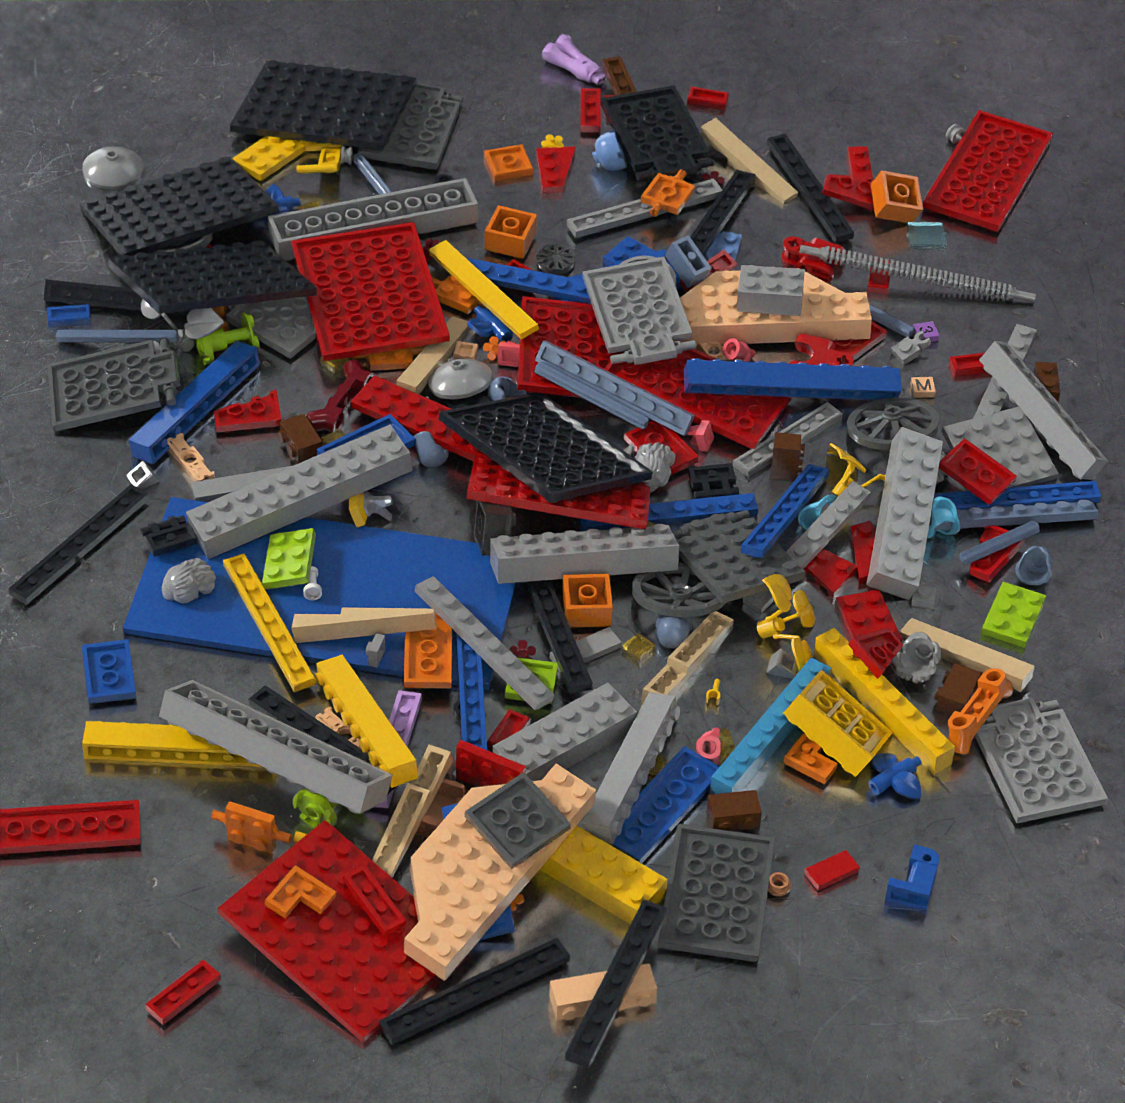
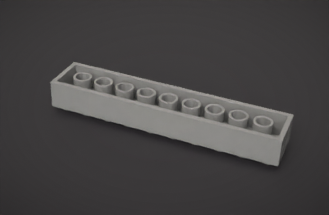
(428, 206)
(299, 491)
(275, 746)

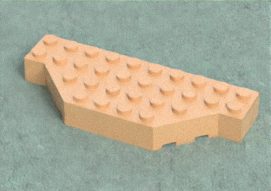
(824, 313)
(466, 884)

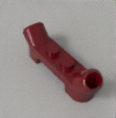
(332, 416)

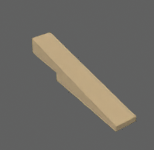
(744, 159)
(431, 357)
(361, 622)
(973, 655)
(688, 656)
(412, 808)

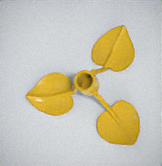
(853, 462)
(775, 625)

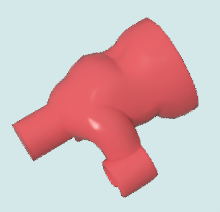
(736, 349)
(709, 745)

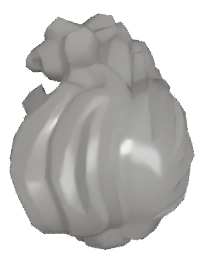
(658, 459)
(187, 579)
(917, 658)

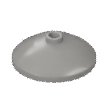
(113, 167)
(460, 379)

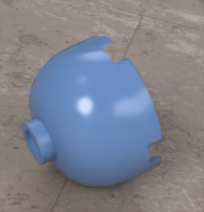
(609, 152)

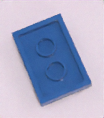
(108, 671)

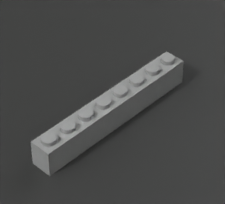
(1043, 411)
(631, 767)

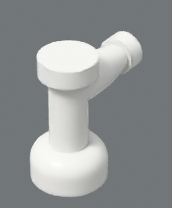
(312, 590)

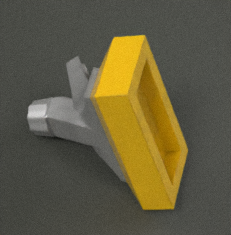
(366, 504)

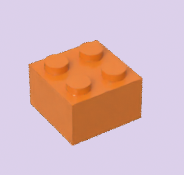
(896, 197)
(510, 232)
(587, 600)

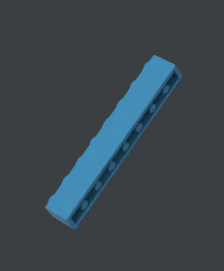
(764, 736)

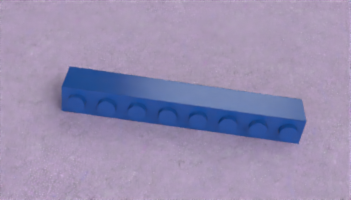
(194, 401)

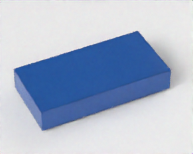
(68, 315)

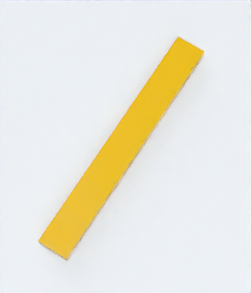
(483, 289)
(269, 622)

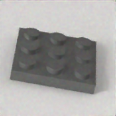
(517, 820)

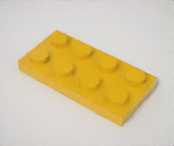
(269, 155)

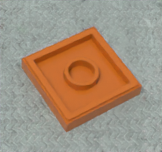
(508, 162)

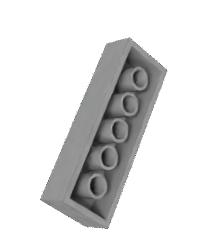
(570, 732)

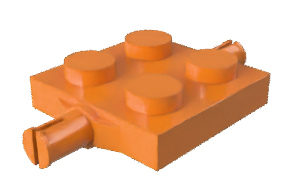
(668, 193)
(455, 295)
(391, 359)
(251, 827)

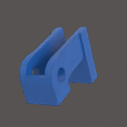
(922, 872)

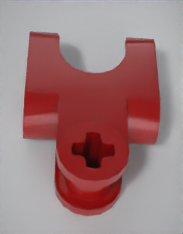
(810, 263)
(820, 351)

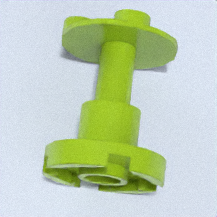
(219, 339)
(315, 808)

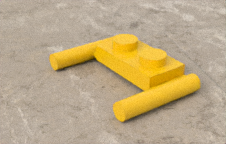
(328, 161)

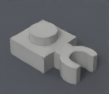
(909, 349)

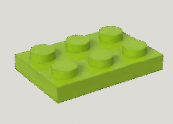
(289, 558)
(1013, 614)

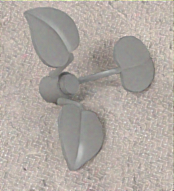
(200, 324)

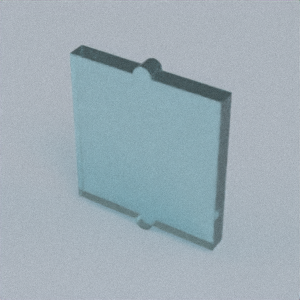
(926, 235)

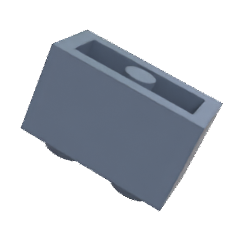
(688, 261)

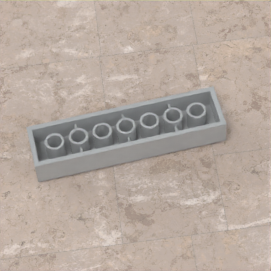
(905, 513)
(584, 552)

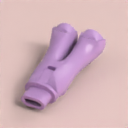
(567, 56)

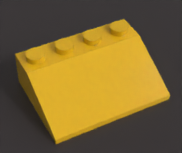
(838, 723)

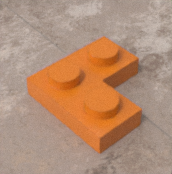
(807, 759)
(299, 887)

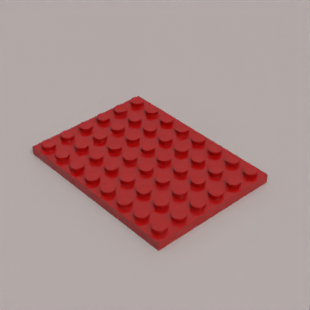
(370, 291)
(337, 953)

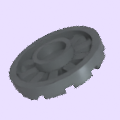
(555, 259)

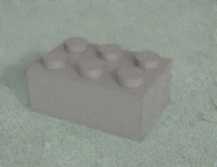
(770, 290)

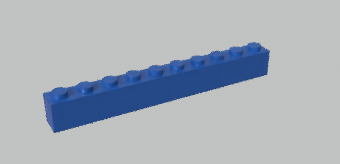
(791, 379)

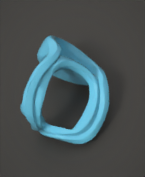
(943, 511)
(811, 512)

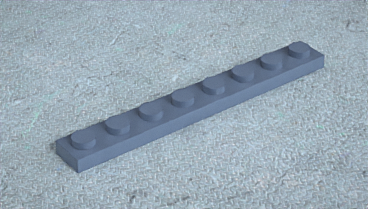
(616, 388)
(1023, 514)

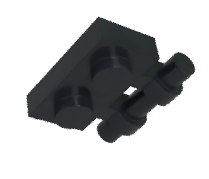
(713, 476)
(168, 535)

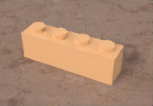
(573, 995)

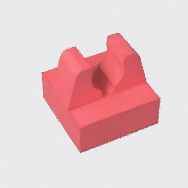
(508, 354)
(702, 436)

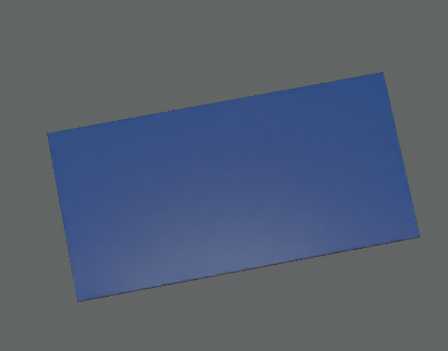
(354, 570)

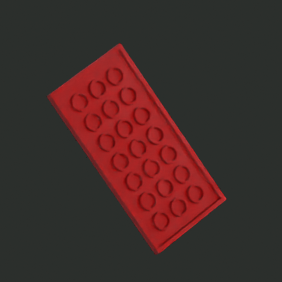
(987, 170)
(734, 416)
(616, 506)

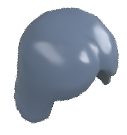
(503, 388)
(429, 453)
(1037, 560)
(673, 630)

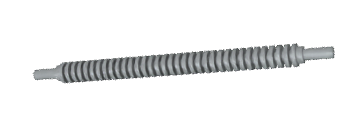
(1009, 292)

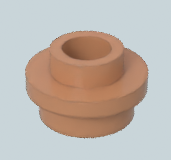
(779, 879)

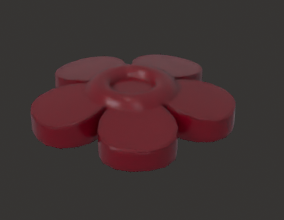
(714, 175)
(429, 244)
(521, 651)

